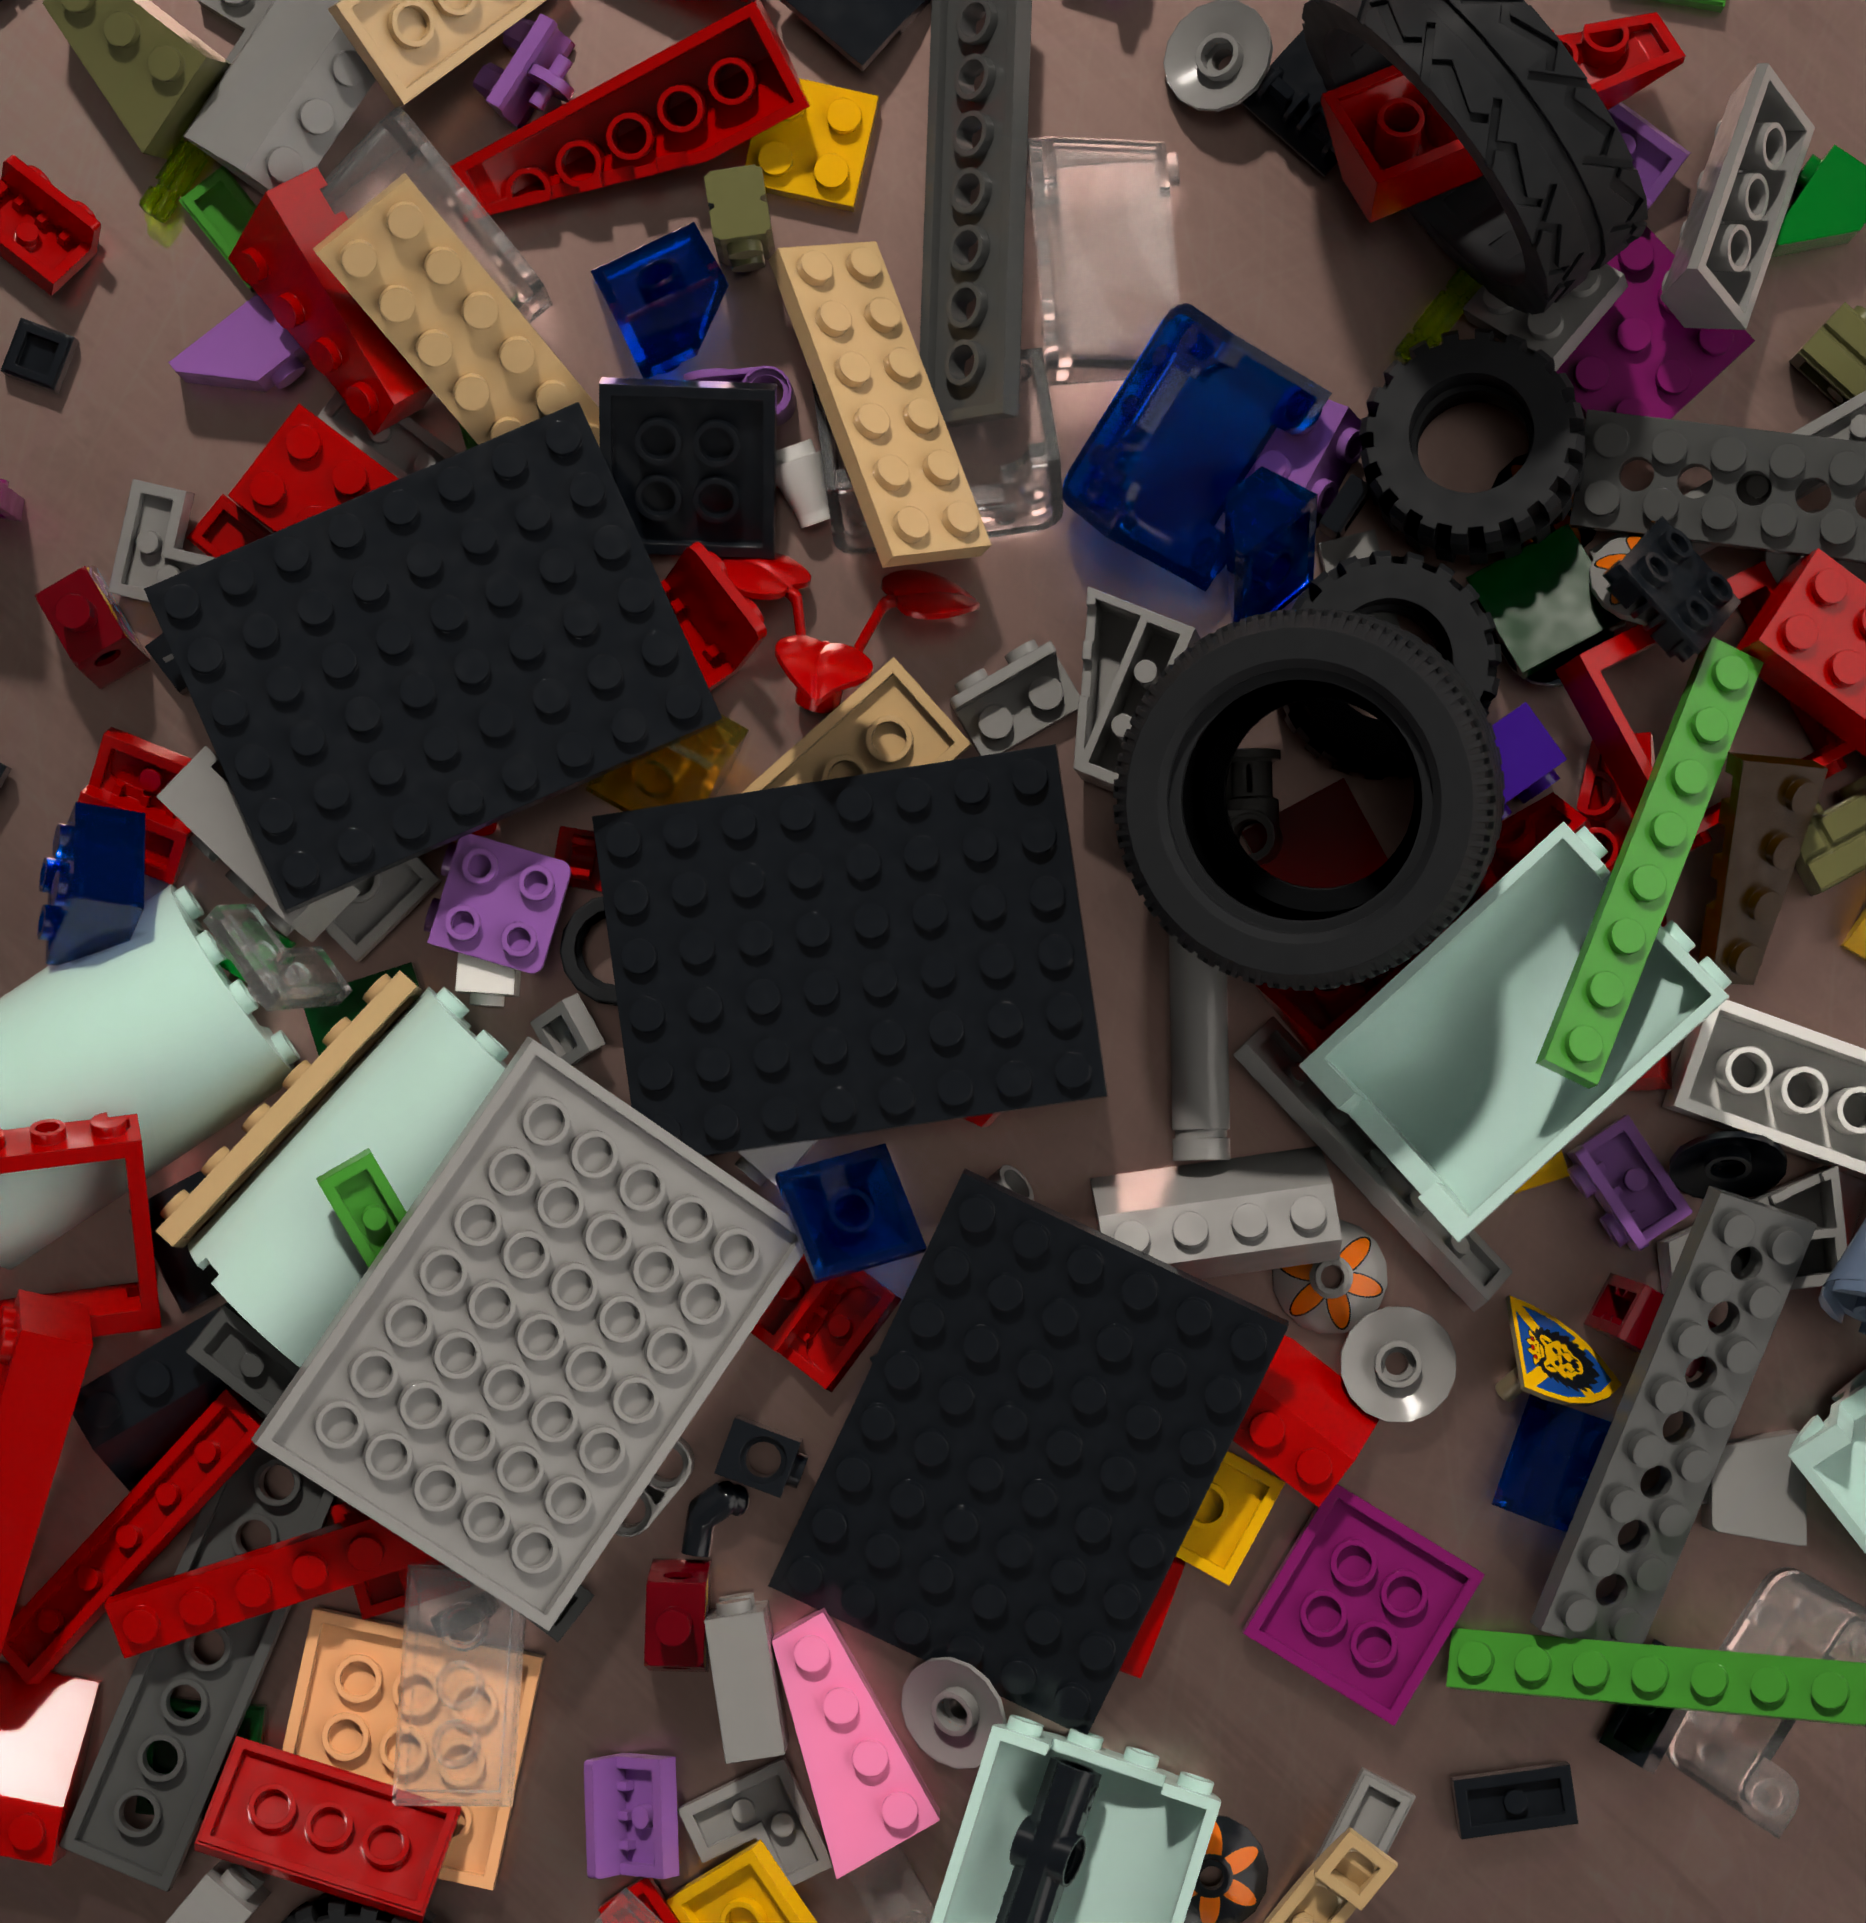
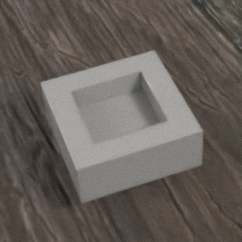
(568, 1030)

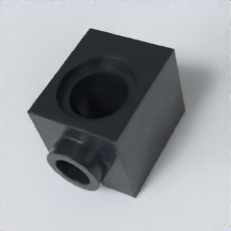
(735, 1464)

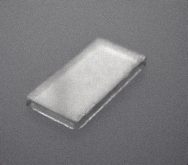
(457, 1693)

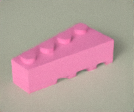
(852, 1754)

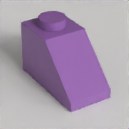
(243, 352)

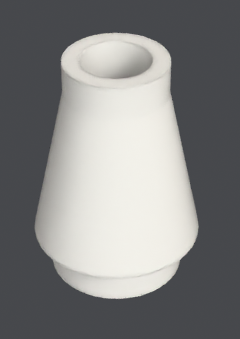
(803, 482)

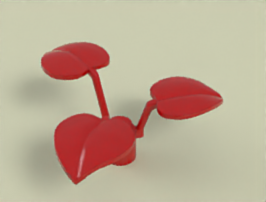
(828, 668)

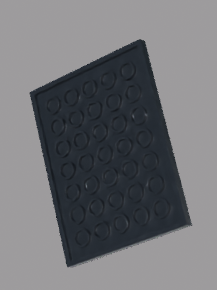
(433, 657)
(851, 953)
(1028, 1451)

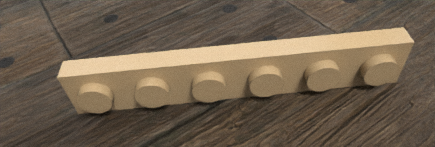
(272, 1125)

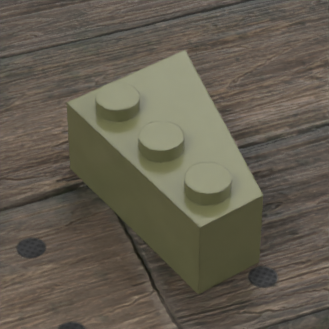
(143, 65)

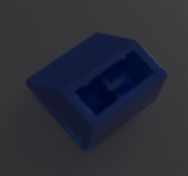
(92, 882)
(1550, 1462)

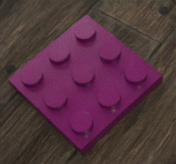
(1640, 352)
(1363, 1603)

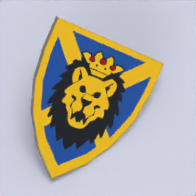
(1553, 1361)

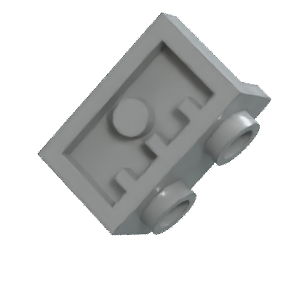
(1015, 700)

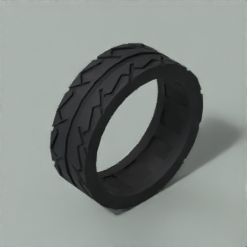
(1552, 160)

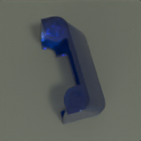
(1181, 439)

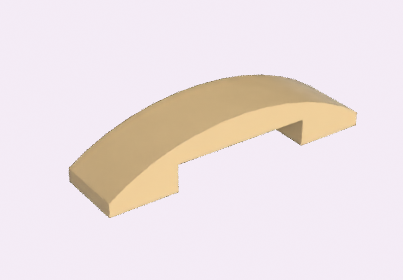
(1336, 1883)

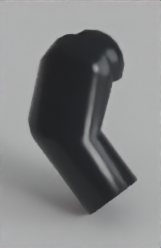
(709, 1510)

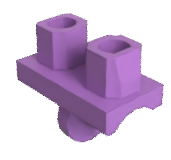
(532, 73)

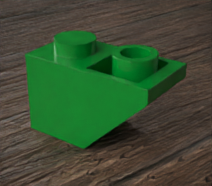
(1828, 206)

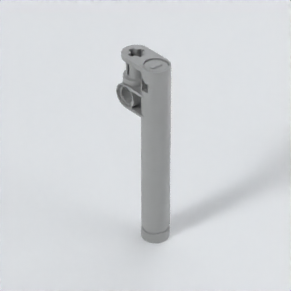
(1200, 990)

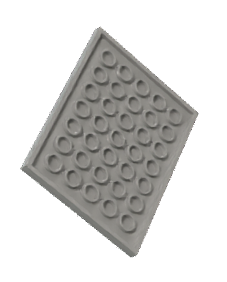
(534, 1335)

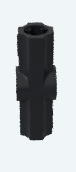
(1049, 1843)

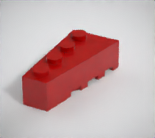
(317, 310)

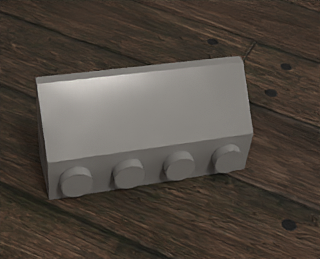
(283, 96)
(1738, 205)
(1226, 1213)

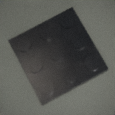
(694, 462)

